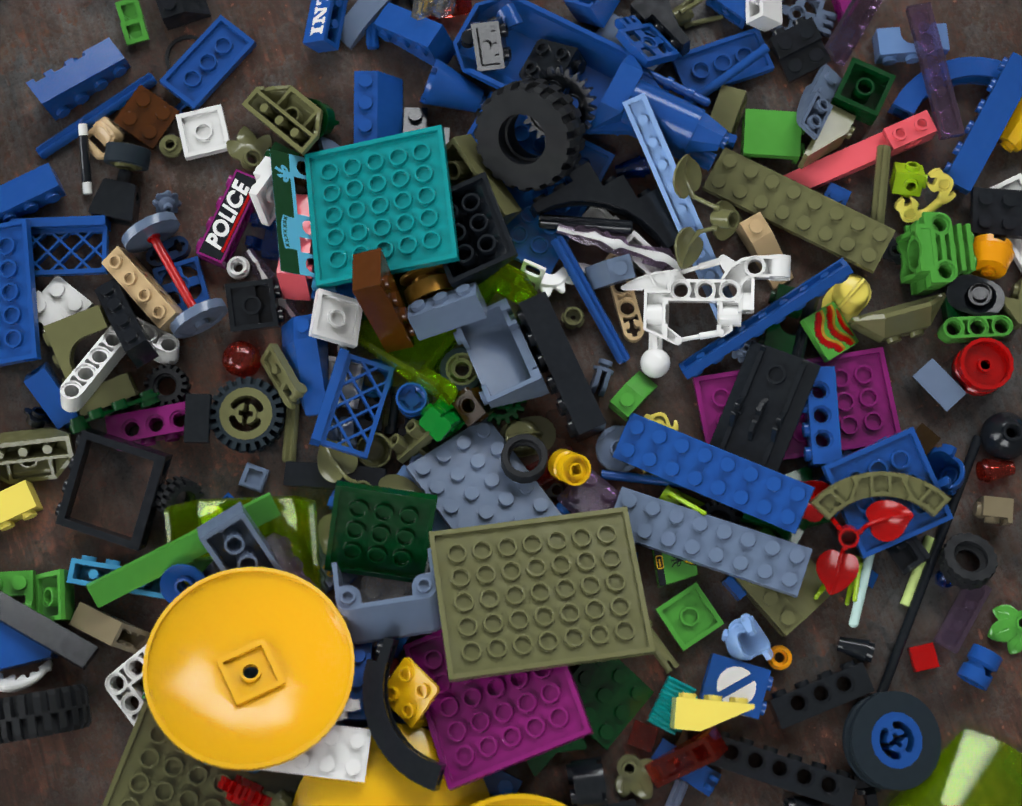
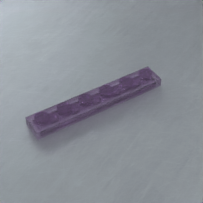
(935, 71)

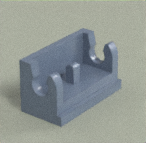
(939, 384)

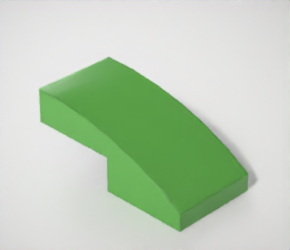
(132, 21)

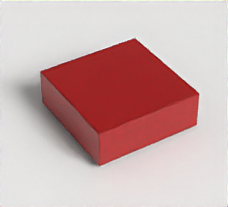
(923, 657)

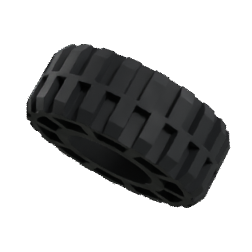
(559, 123)

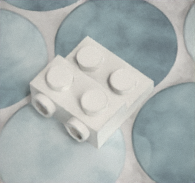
(262, 192)
(59, 301)

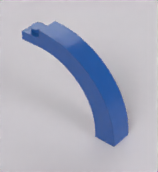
(961, 70)

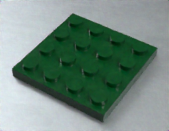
(380, 531)

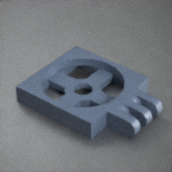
(822, 18)

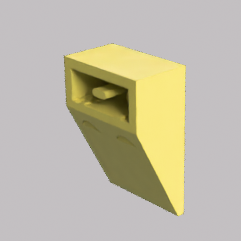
(700, 714)

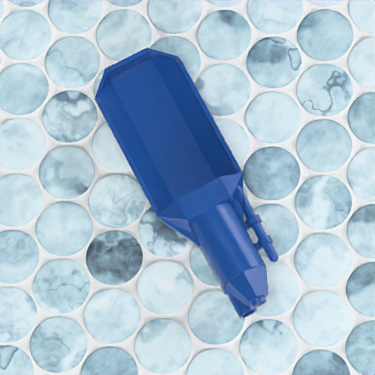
(611, 73)

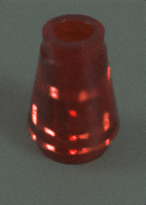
(991, 469)

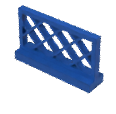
(70, 226)
(331, 399)

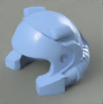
(746, 639)

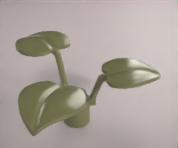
(724, 218)
(334, 466)

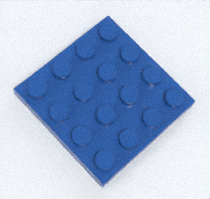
(896, 453)

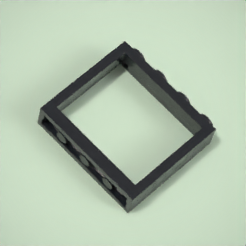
(148, 508)

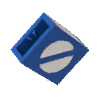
(737, 679)

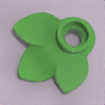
(1007, 627)

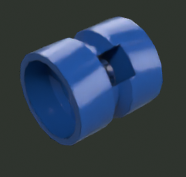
(412, 400)
(979, 667)

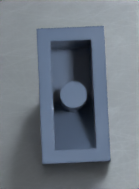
(611, 272)

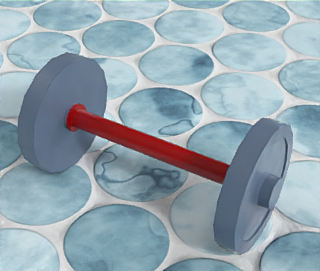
(151, 233)

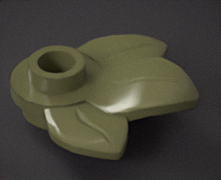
(248, 146)
(633, 781)

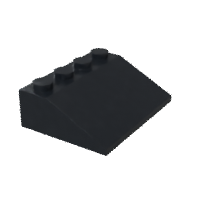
(480, 231)

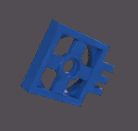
(645, 33)
(194, 263)

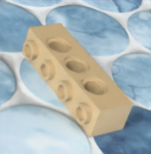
(142, 288)

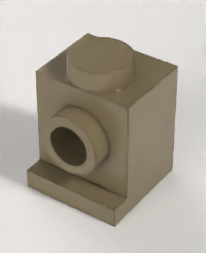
(994, 510)

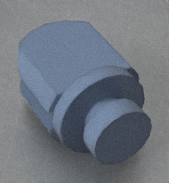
(604, 369)

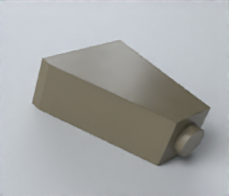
(109, 628)

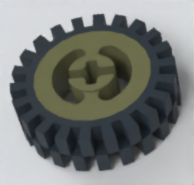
(224, 412)

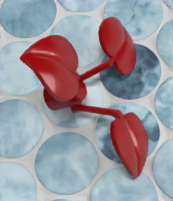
(839, 569)

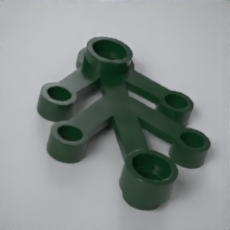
(146, 399)

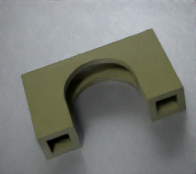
(65, 337)

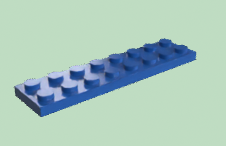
(714, 473)

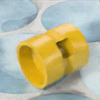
(569, 467)

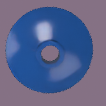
(173, 580)

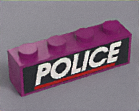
(228, 222)

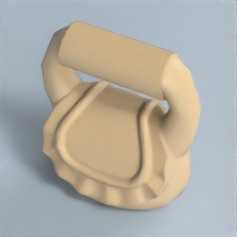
(105, 132)

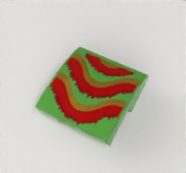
(829, 332)

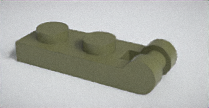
(282, 376)

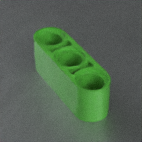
(985, 324)

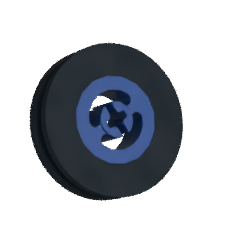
(911, 756)

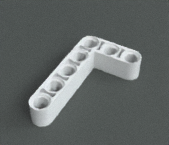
(103, 359)
(131, 686)

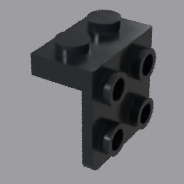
(554, 54)

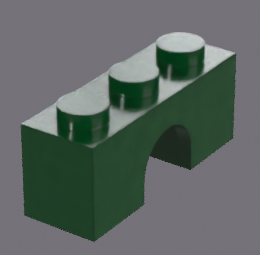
(774, 335)

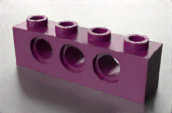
(120, 424)

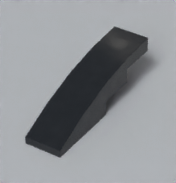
(308, 476)

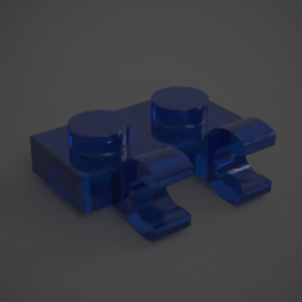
(268, 246)

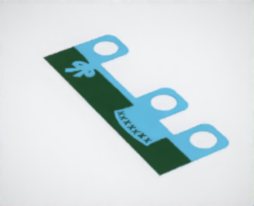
(287, 218)

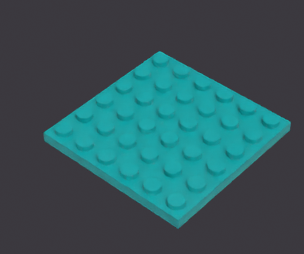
(385, 197)

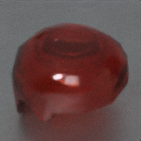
(241, 359)

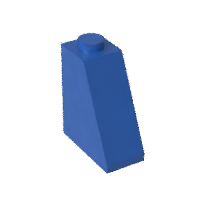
(46, 389)
(19, 650)

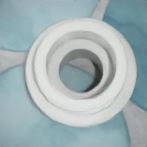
(235, 261)

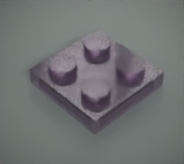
(589, 496)

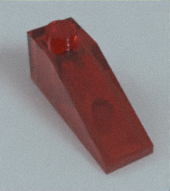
(687, 757)

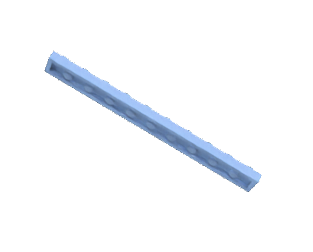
(663, 167)

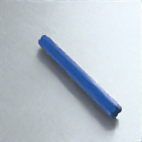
(103, 110)
(590, 299)

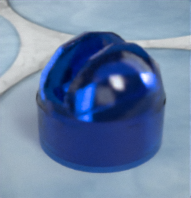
(941, 581)

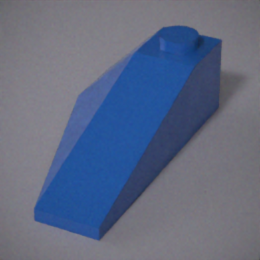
(308, 361)

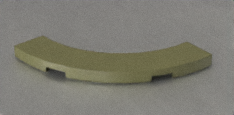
(879, 484)

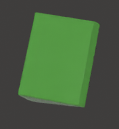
(55, 596)

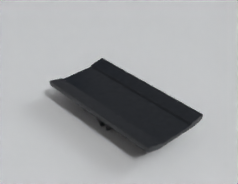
(765, 405)

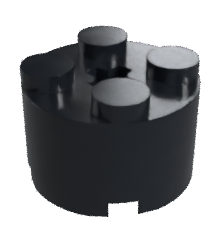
(588, 782)

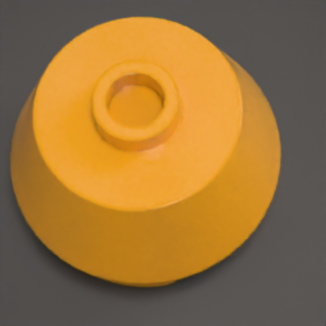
(992, 256)

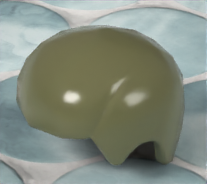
(379, 453)

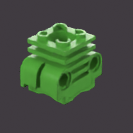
(935, 252)

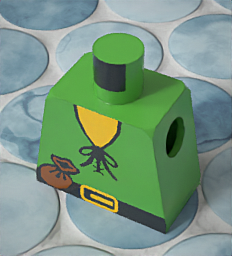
(672, 569)

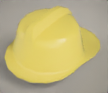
(849, 296)

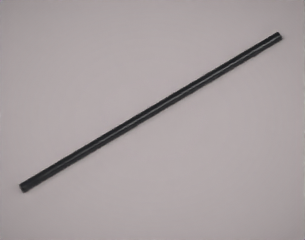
(927, 573)

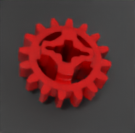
(244, 791)

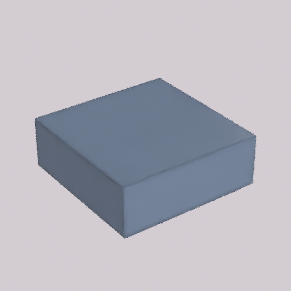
(254, 477)

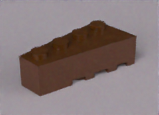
(381, 300)

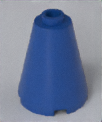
(451, 89)

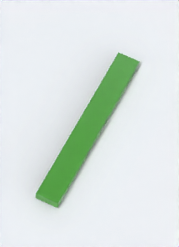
(175, 552)

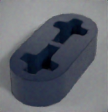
(170, 245)

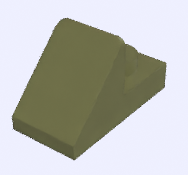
(1013, 306)

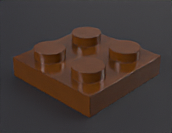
(146, 117)

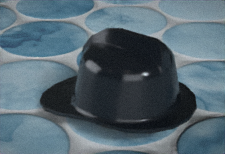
(975, 295)

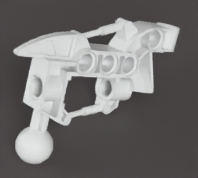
(660, 289)

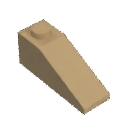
(759, 240)

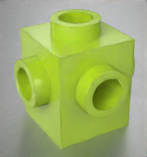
(908, 179)

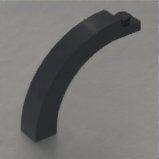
(383, 726)

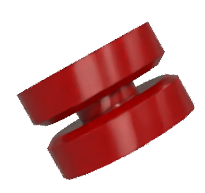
(982, 366)

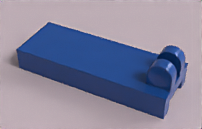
(702, 779)

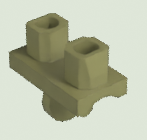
(412, 443)

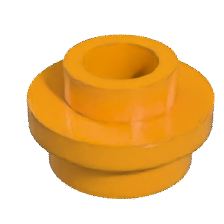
(787, 657)

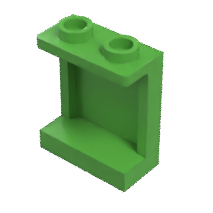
(771, 135)

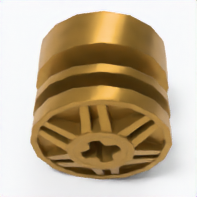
(424, 282)

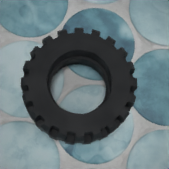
(44, 713)

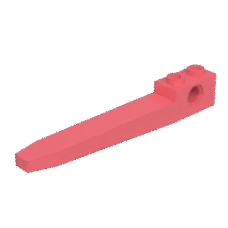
(861, 155)

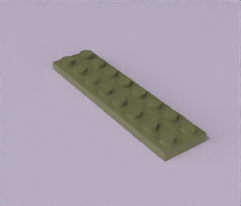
(799, 210)

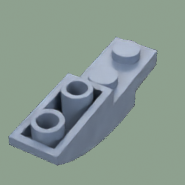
(815, 101)

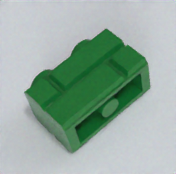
(441, 420)

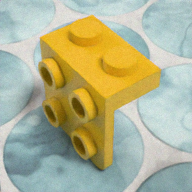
(411, 693)

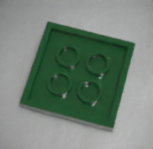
(610, 697)

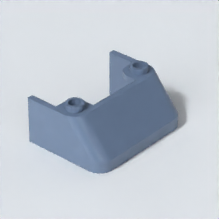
(389, 617)

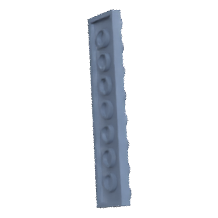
(715, 543)

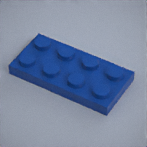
(711, 60)
(207, 63)

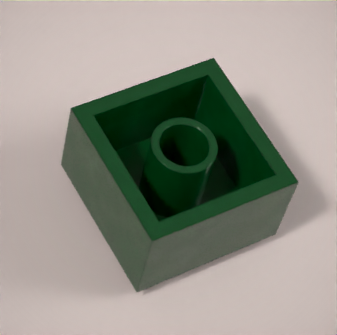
(863, 90)

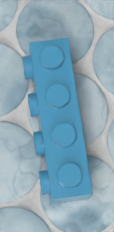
(87, 570)

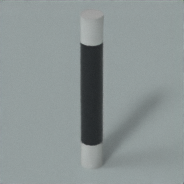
(85, 159)

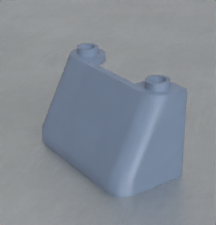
(501, 357)

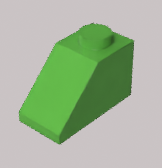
(632, 395)

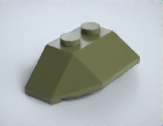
(287, 115)
(899, 320)
(34, 454)

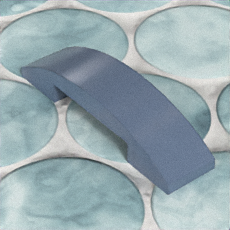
(358, 20)

